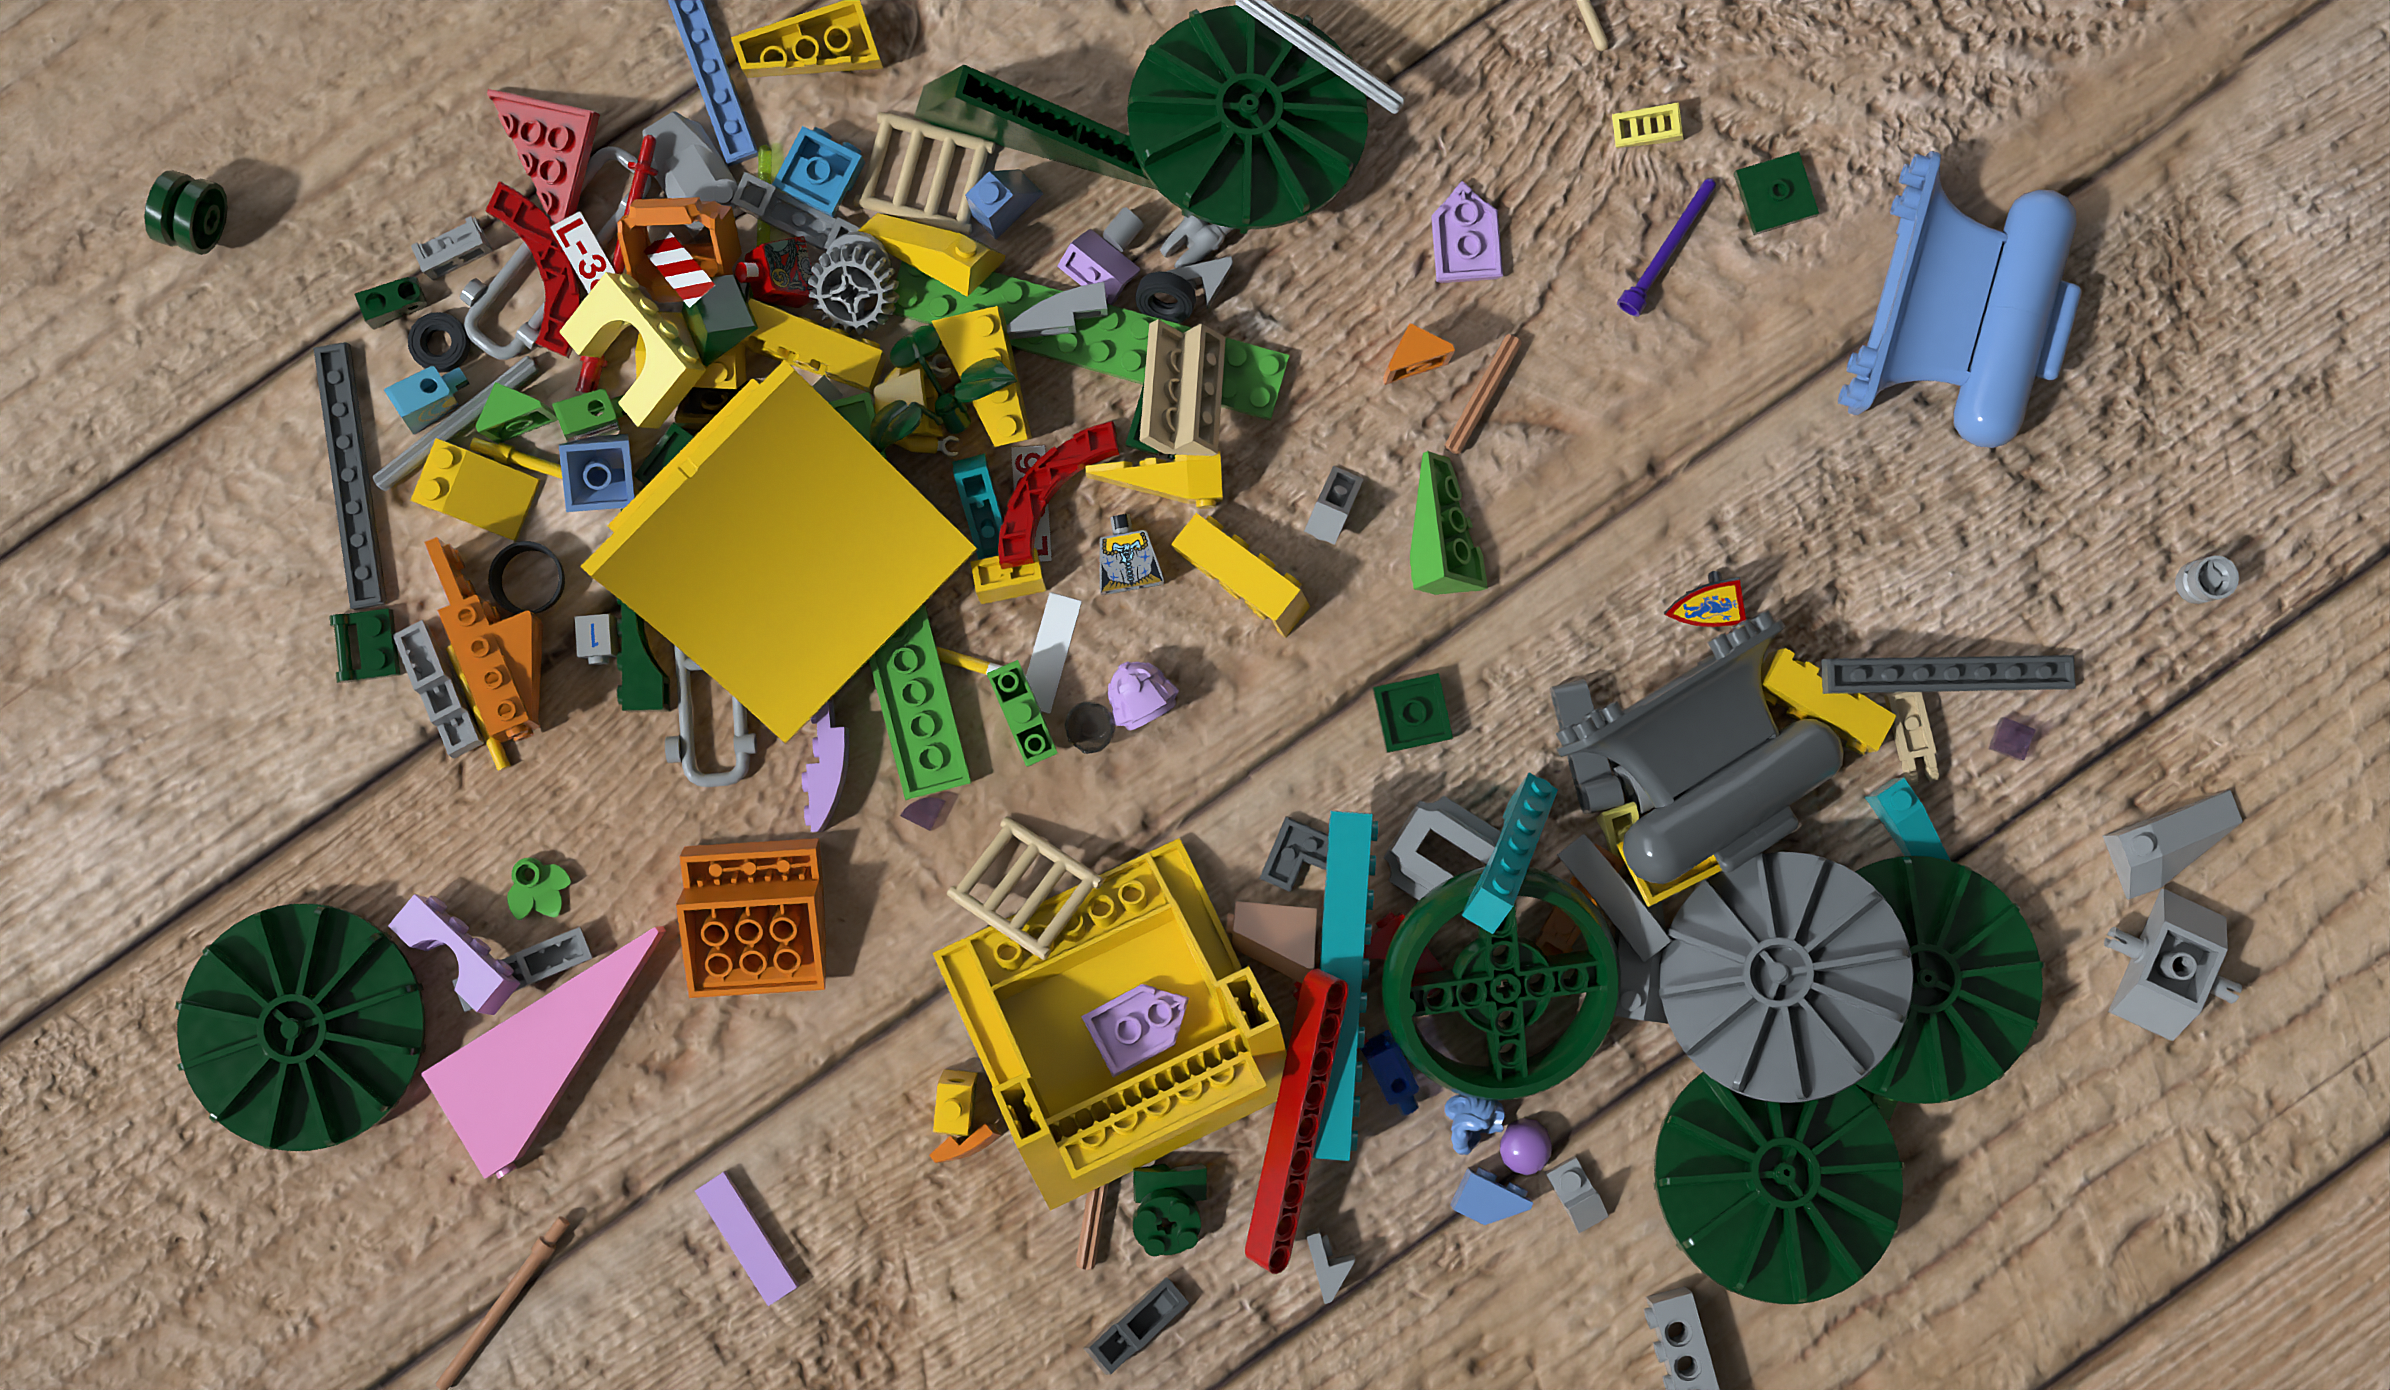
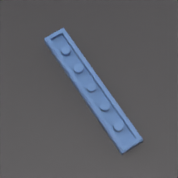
(714, 80)

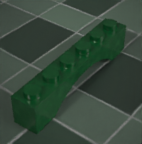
(644, 682)

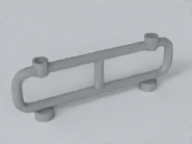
(481, 297)
(682, 747)

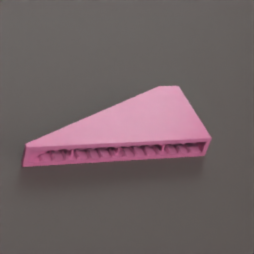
(516, 1073)

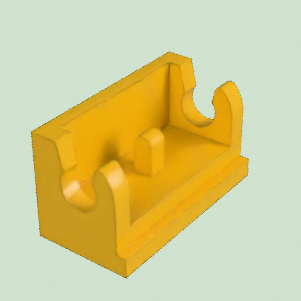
(1000, 584)

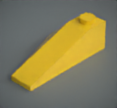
(940, 253)
(1186, 479)

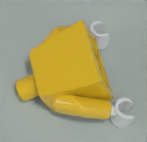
(911, 386)

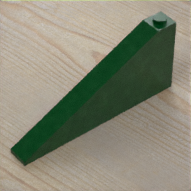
(1024, 122)

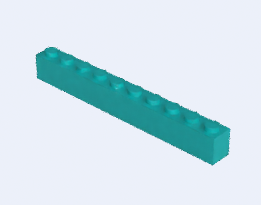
(1342, 956)

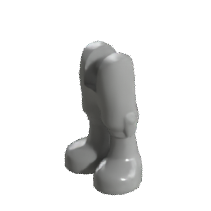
(1198, 237)

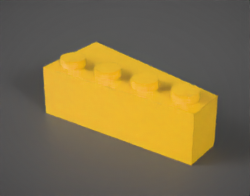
(1801, 692)

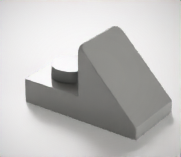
(1209, 274)
(1577, 1194)
(1330, 1272)

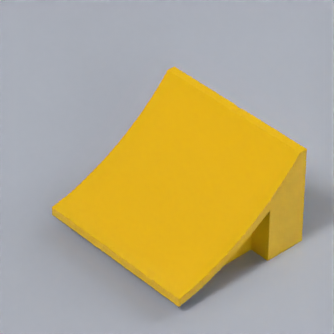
(779, 551)
(1046, 1071)

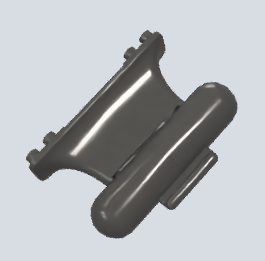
(1710, 759)

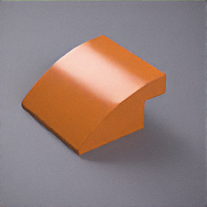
(752, 918)

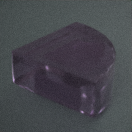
(924, 811)

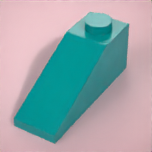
(979, 503)
(1906, 819)

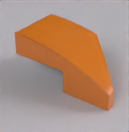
(954, 1149)

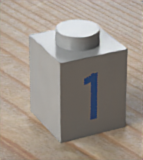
(596, 638)

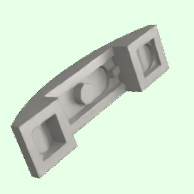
(788, 214)
(1614, 897)

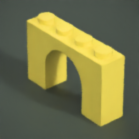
(669, 364)

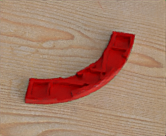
(556, 270)
(1040, 485)

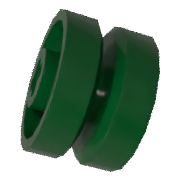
(186, 212)

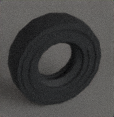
(1170, 284)
(424, 328)

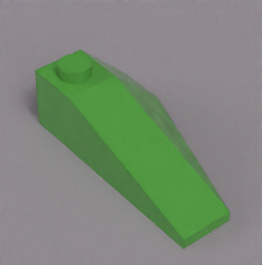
(1441, 544)

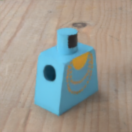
(426, 396)

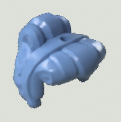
(1471, 1118)

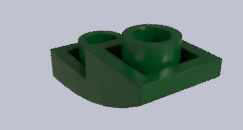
(1188, 1180)

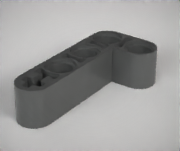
(1590, 772)

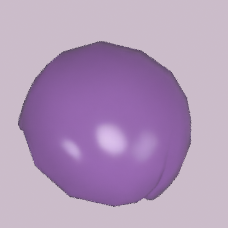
(1525, 1146)

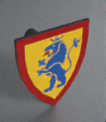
(1712, 604)

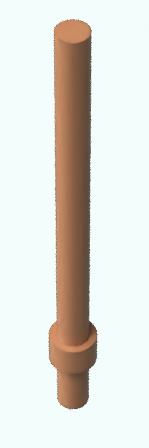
(541, 1250)

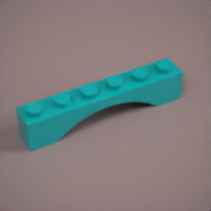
(1509, 862)

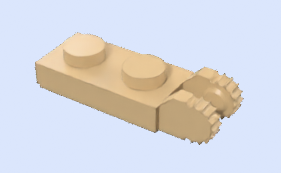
(1912, 734)

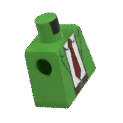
(579, 419)

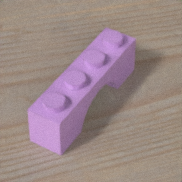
(481, 978)

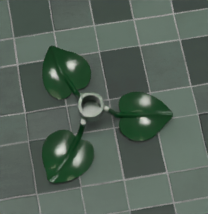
(977, 381)

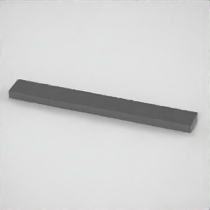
(350, 476)
(1947, 674)

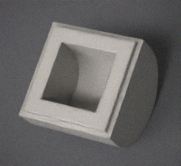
(1122, 229)

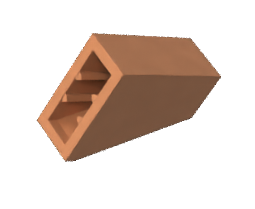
(1275, 936)

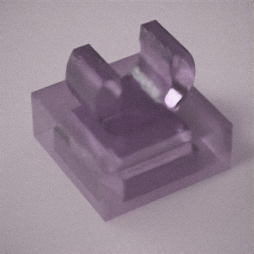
(2012, 739)

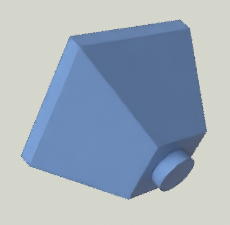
(597, 473)

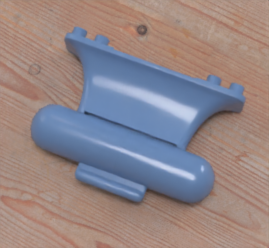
(1970, 305)

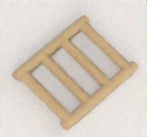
(919, 131)
(1014, 928)

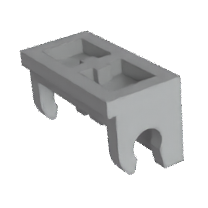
(452, 249)

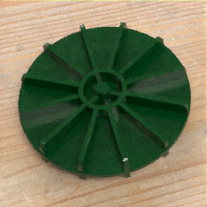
(1243, 121)
(1972, 981)
(301, 1027)
(1778, 1193)

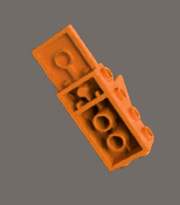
(495, 654)

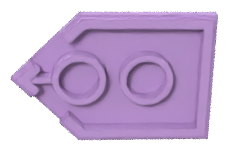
(1466, 238)
(1136, 1026)

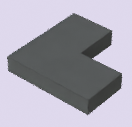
(1292, 847)

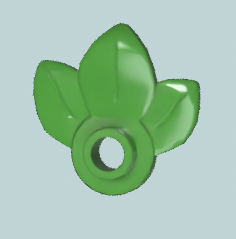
(541, 892)

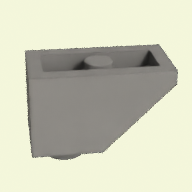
(1333, 505)

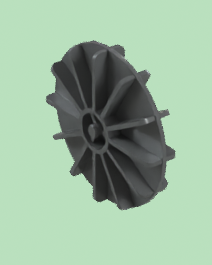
(1786, 977)

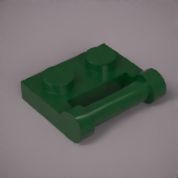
(376, 645)

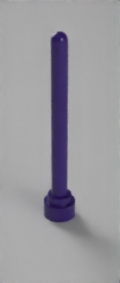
(1634, 300)

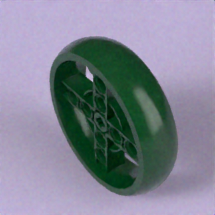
(1510, 1072)

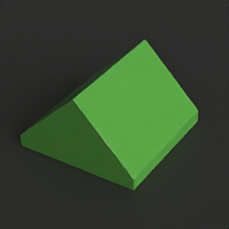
(512, 414)

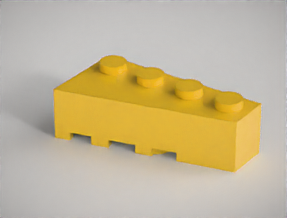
(812, 42)
(982, 336)
(815, 347)
(1242, 573)

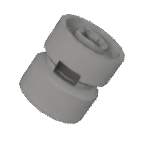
(2207, 579)

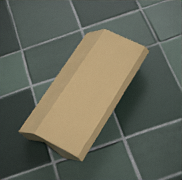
(1182, 390)

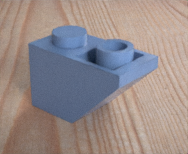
(1487, 1200)

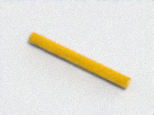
(494, 746)

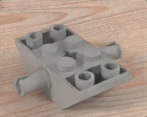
(2177, 935)

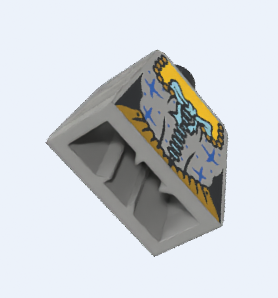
(1127, 559)

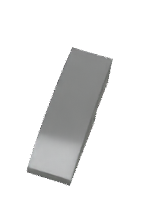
(1058, 313)

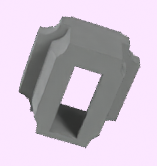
(1416, 873)

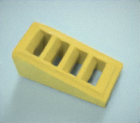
(1649, 138)

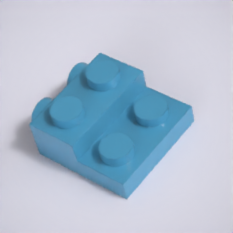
(819, 170)

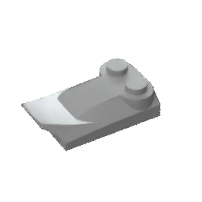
(690, 165)

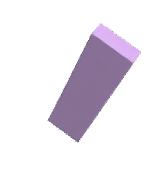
(746, 1238)

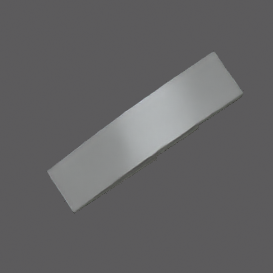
(438, 689)
(545, 960)

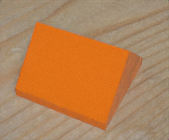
(1417, 354)

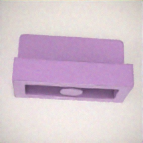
(1094, 261)

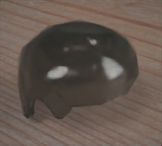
(1090, 727)

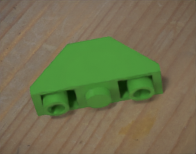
(1022, 713)

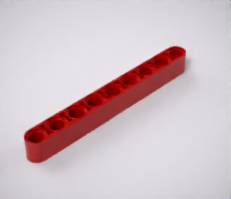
(1296, 1120)

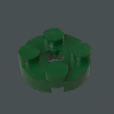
(1172, 1239)

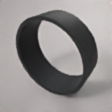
(497, 568)

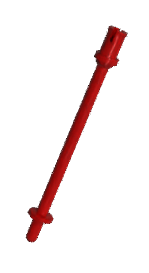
(592, 366)

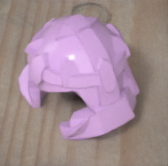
(1139, 694)

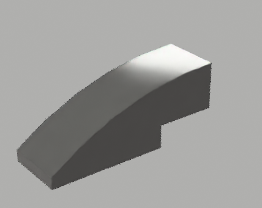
(1136, 1326)

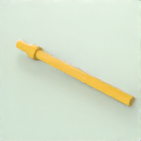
(507, 454)

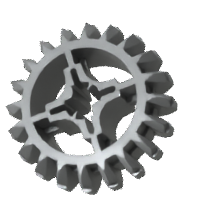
(830, 295)

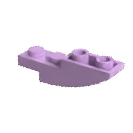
(826, 779)

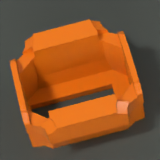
(714, 258)

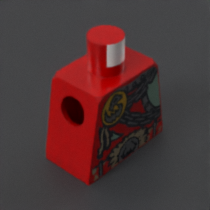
(778, 272)

